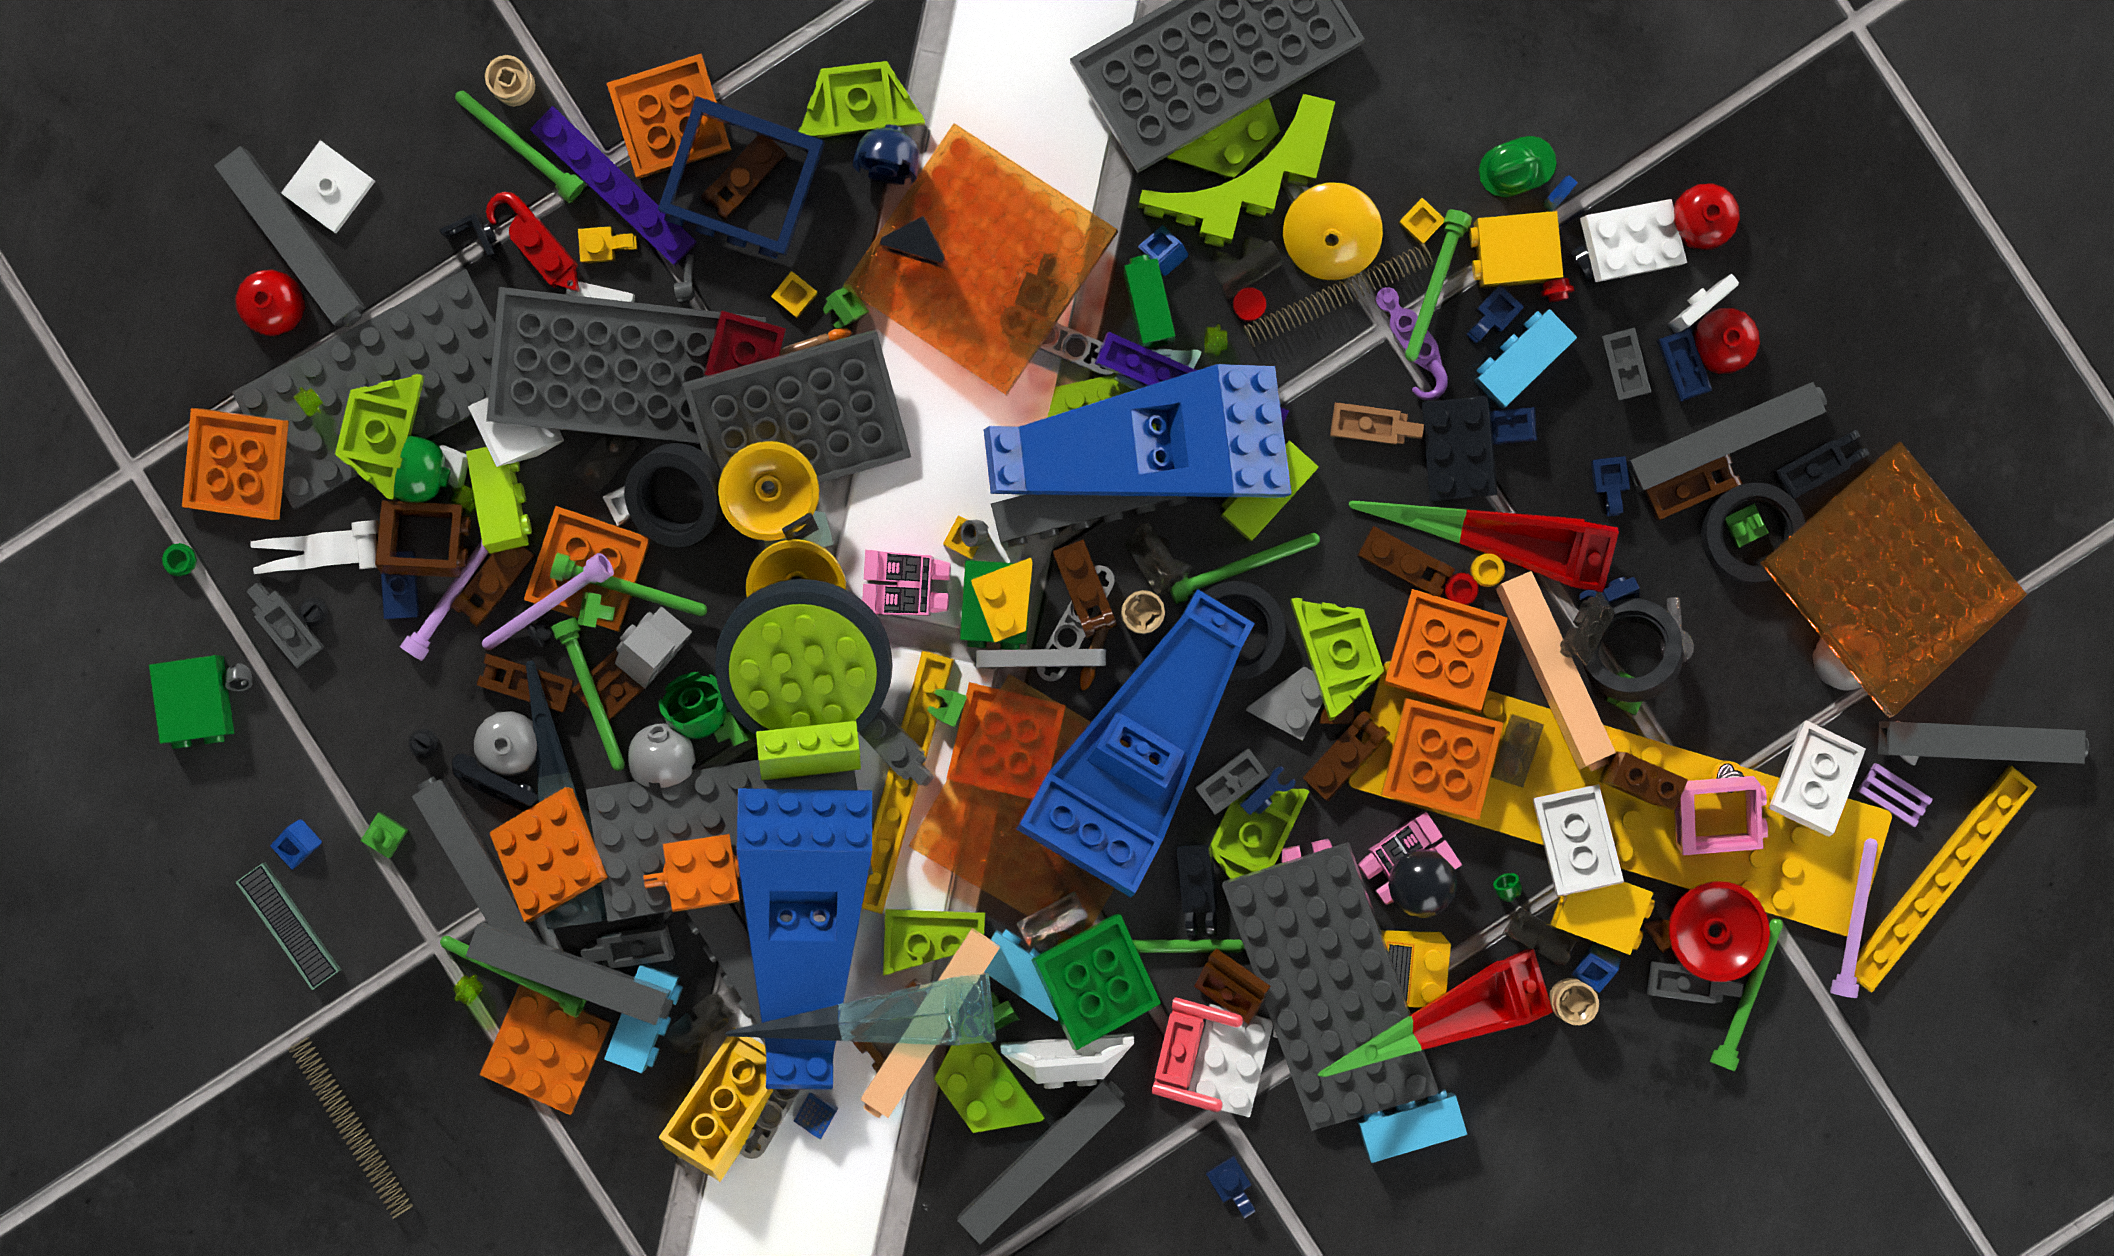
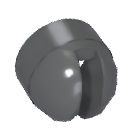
(967, 533)
(238, 677)

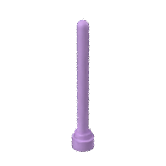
(596, 570)
(418, 642)
(1845, 982)

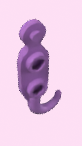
(1402, 325)

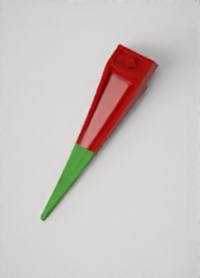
(1555, 547)
(1490, 1001)

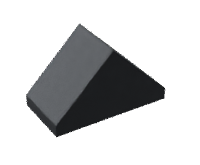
(915, 242)

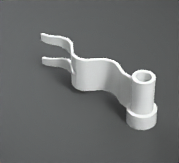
(325, 549)

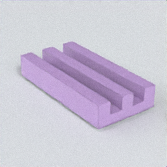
(1918, 810)

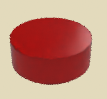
(1249, 304)
(1461, 588)

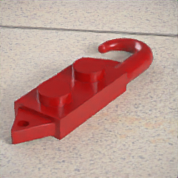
(537, 242)

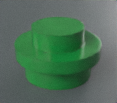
(179, 559)

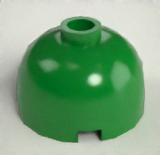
(420, 471)
(693, 705)

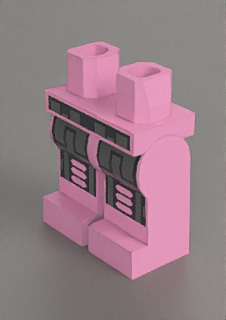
(914, 583)
(1412, 835)

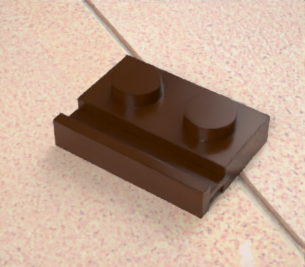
(613, 686)
(1232, 986)

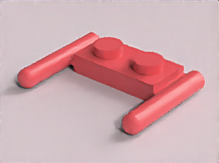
(1181, 1049)

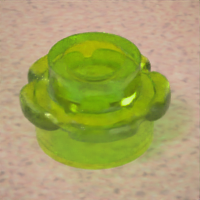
(1215, 340)
(308, 401)
(464, 497)
(467, 989)

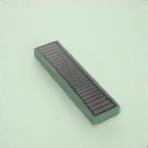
(288, 926)

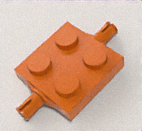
(698, 873)

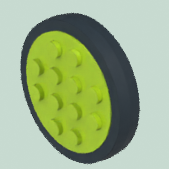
(803, 658)

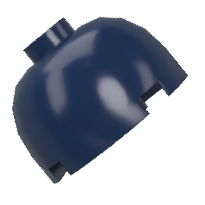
(888, 155)

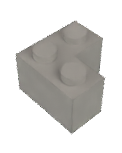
(651, 645)

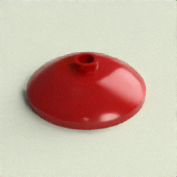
(1741, 935)

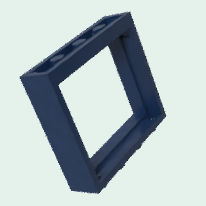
(738, 236)

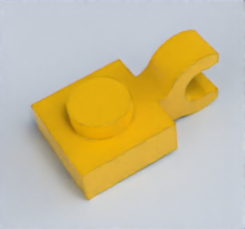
(600, 244)

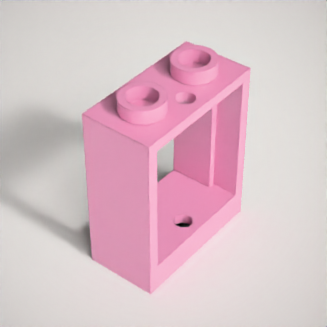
(1756, 825)

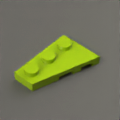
(925, 935)

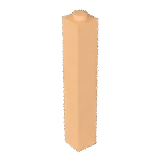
(1555, 672)
(907, 1059)

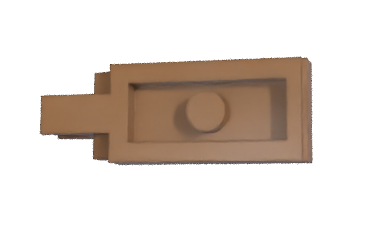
(1373, 424)

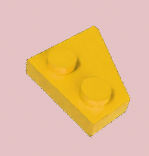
(1005, 598)

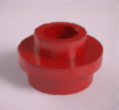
(1557, 289)

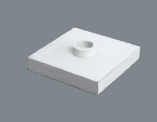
(328, 187)
(1703, 302)

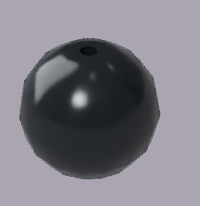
(1422, 883)

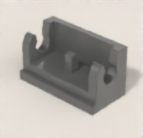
(1627, 364)
(1231, 781)

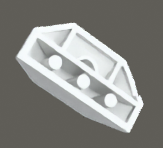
(1056, 1062)

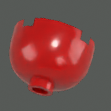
(1706, 216)
(270, 302)
(1726, 340)

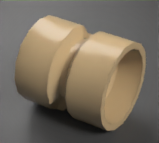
(510, 80)
(1142, 612)
(1574, 1001)

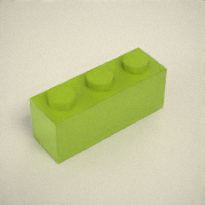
(498, 502)
(1252, 514)
(808, 750)

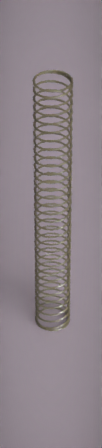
(1339, 288)
(343, 1130)

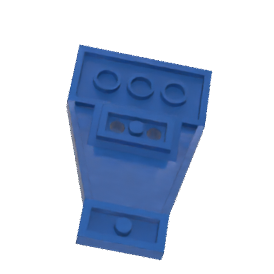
(1213, 439)
(1108, 801)
(802, 859)

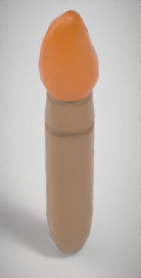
(833, 335)
(1088, 673)

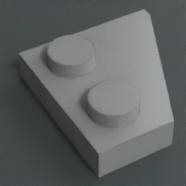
(1290, 704)

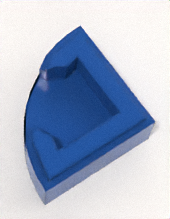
(1559, 193)

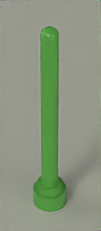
(568, 185)
(1456, 225)
(565, 568)
(1185, 588)
(568, 634)
(1189, 946)
(571, 1004)
(1726, 1054)

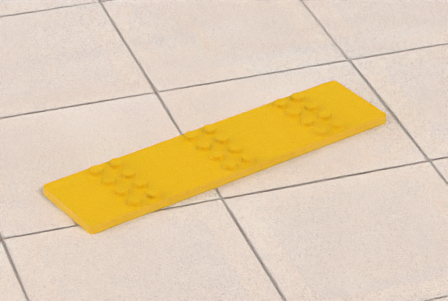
(1793, 876)

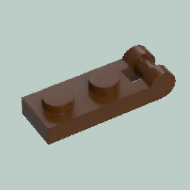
(744, 175)
(1691, 487)
(1404, 561)
(492, 583)
(1084, 587)
(515, 683)
(1345, 756)

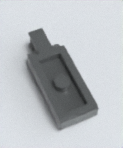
(284, 625)
(897, 748)
(631, 947)
(1678, 983)

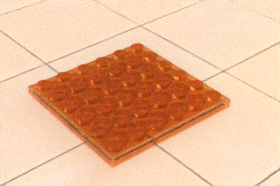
(1011, 255)
(1893, 579)
(987, 795)

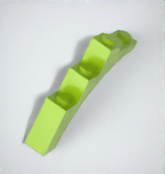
(1257, 190)

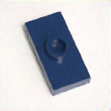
(1684, 365)
(1514, 426)
(400, 593)

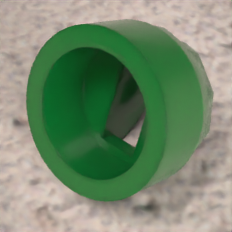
(1508, 887)

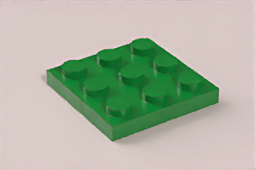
(1096, 981)

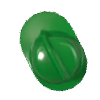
(1517, 166)

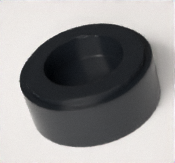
(1582, 260)

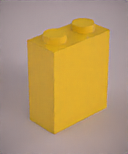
(1516, 249)
(1606, 915)

